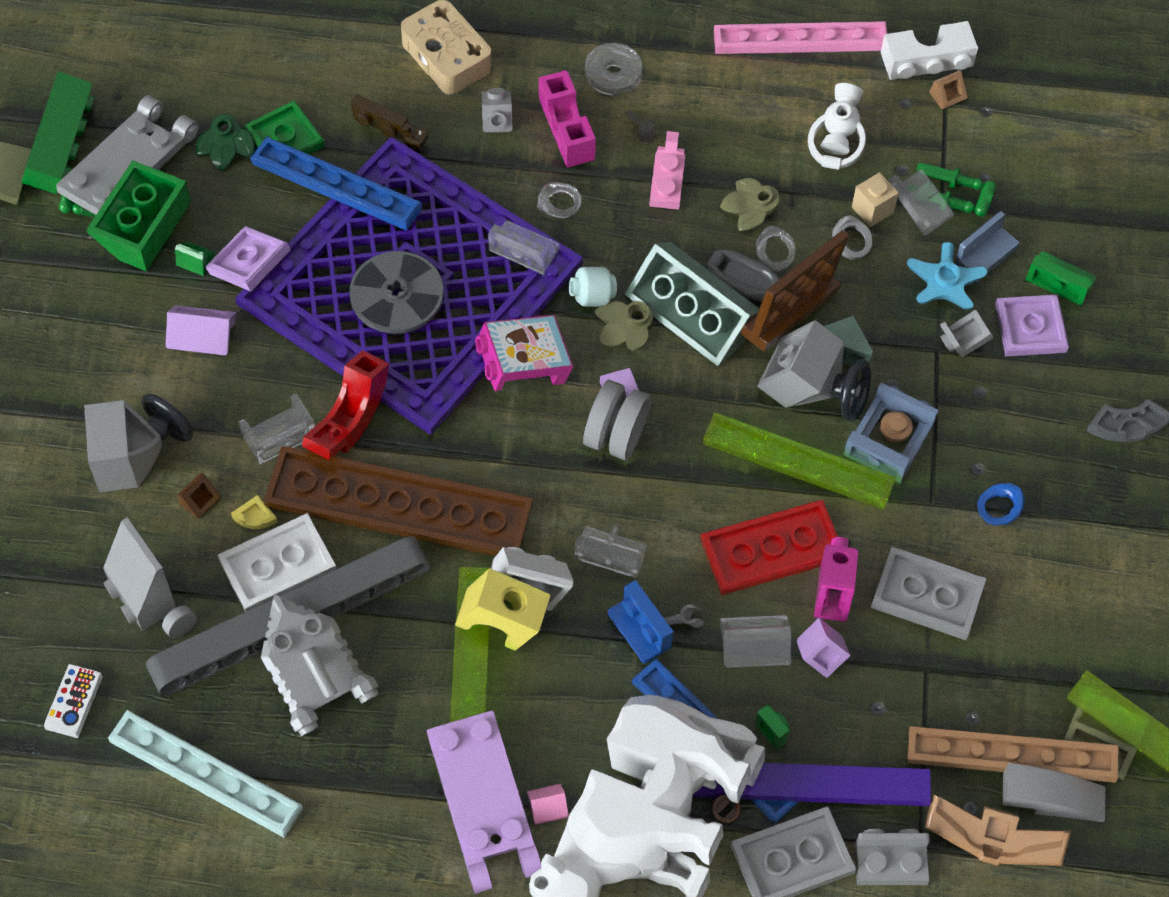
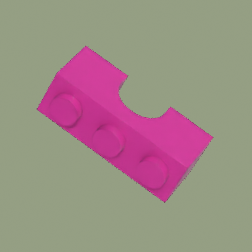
(570, 130)

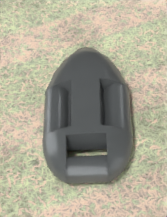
(742, 273)

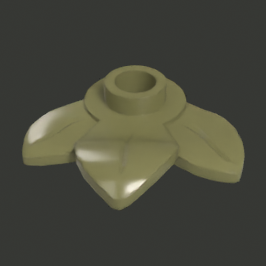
(748, 204)
(621, 326)

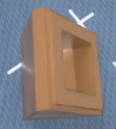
(949, 90)

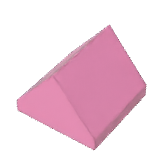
(548, 804)

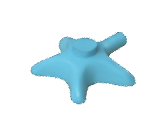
(945, 278)

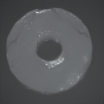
(613, 55)

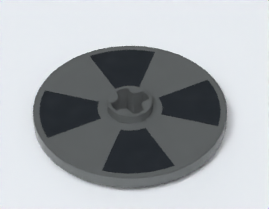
(416, 302)

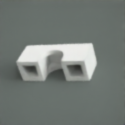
(909, 58)

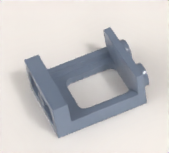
(879, 457)

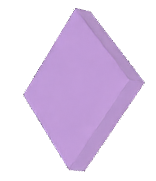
(248, 258)
(1031, 325)

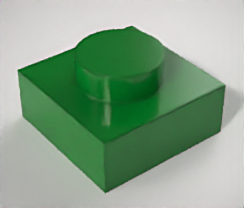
(772, 726)

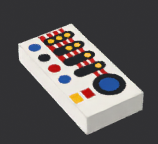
(73, 701)

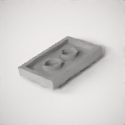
(928, 593)
(793, 856)

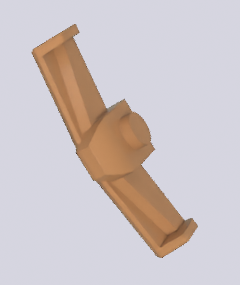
(996, 835)

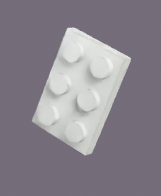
(276, 562)

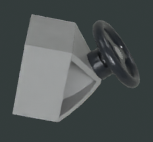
(809, 370)
(124, 444)

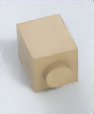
(875, 199)

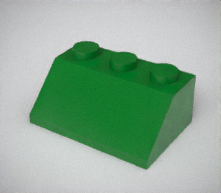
(140, 214)

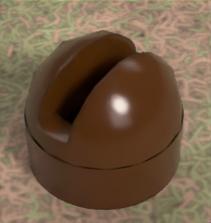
(721, 804)

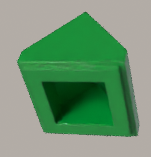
(193, 257)

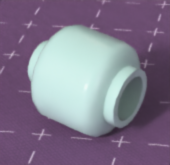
(593, 286)

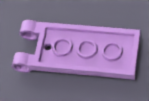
(482, 795)

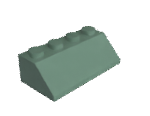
(692, 302)

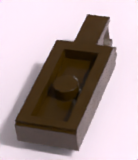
(388, 122)

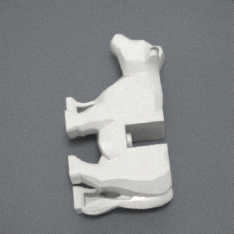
(641, 831)

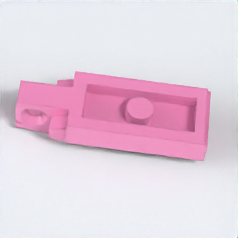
(668, 174)

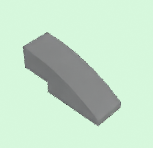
(1053, 793)

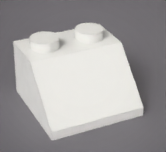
(537, 571)

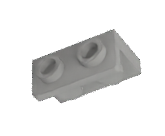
(892, 857)

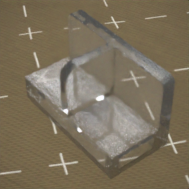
(922, 201)
(610, 551)

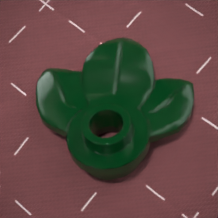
(225, 144)

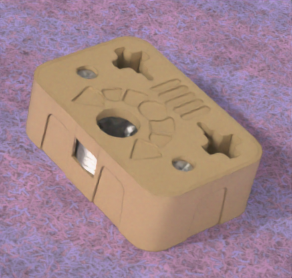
(446, 46)

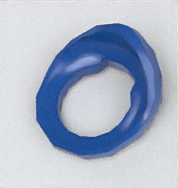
(1002, 490)

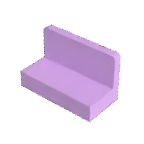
(199, 329)

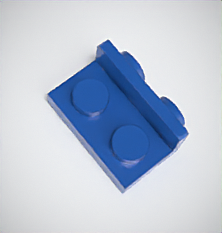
(641, 623)

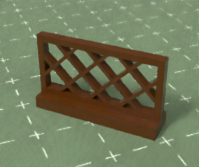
(797, 294)

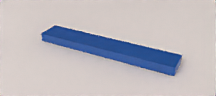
(336, 183)
(659, 681)

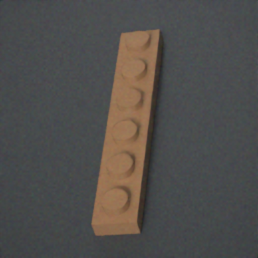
(995, 751)

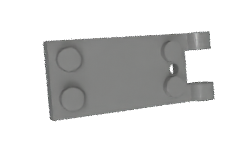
(101, 170)

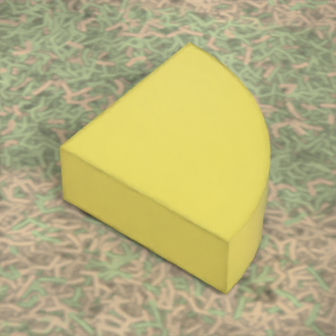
(254, 514)

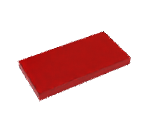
(768, 546)

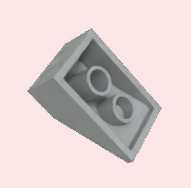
(137, 578)

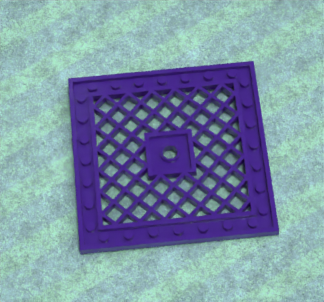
(393, 168)

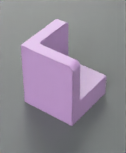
(823, 647)

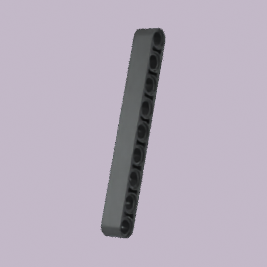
(245, 634)

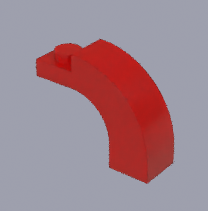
(354, 408)

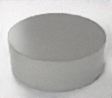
(179, 622)

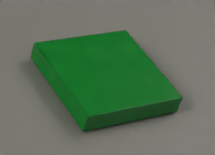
(286, 125)

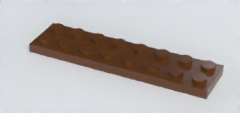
(397, 502)

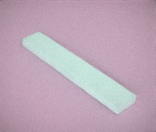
(205, 773)

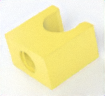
(486, 606)

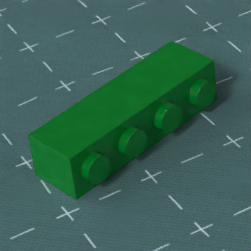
(57, 132)

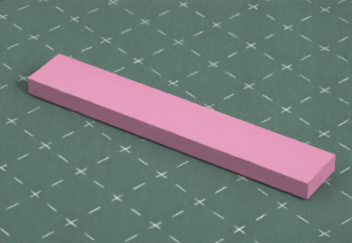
(799, 37)

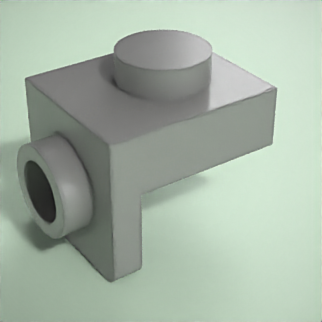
(497, 110)
(966, 334)

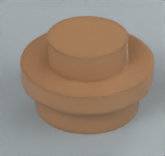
(896, 426)

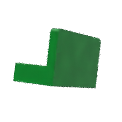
(1060, 278)

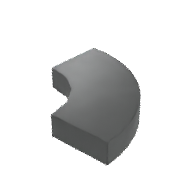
(1129, 424)

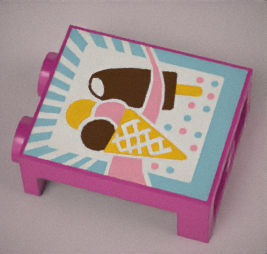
(523, 350)

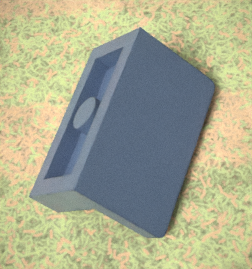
(987, 246)

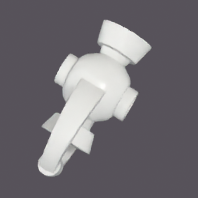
(840, 121)

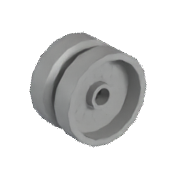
(617, 420)

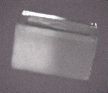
(522, 246)
(756, 641)

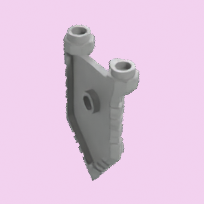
(310, 662)

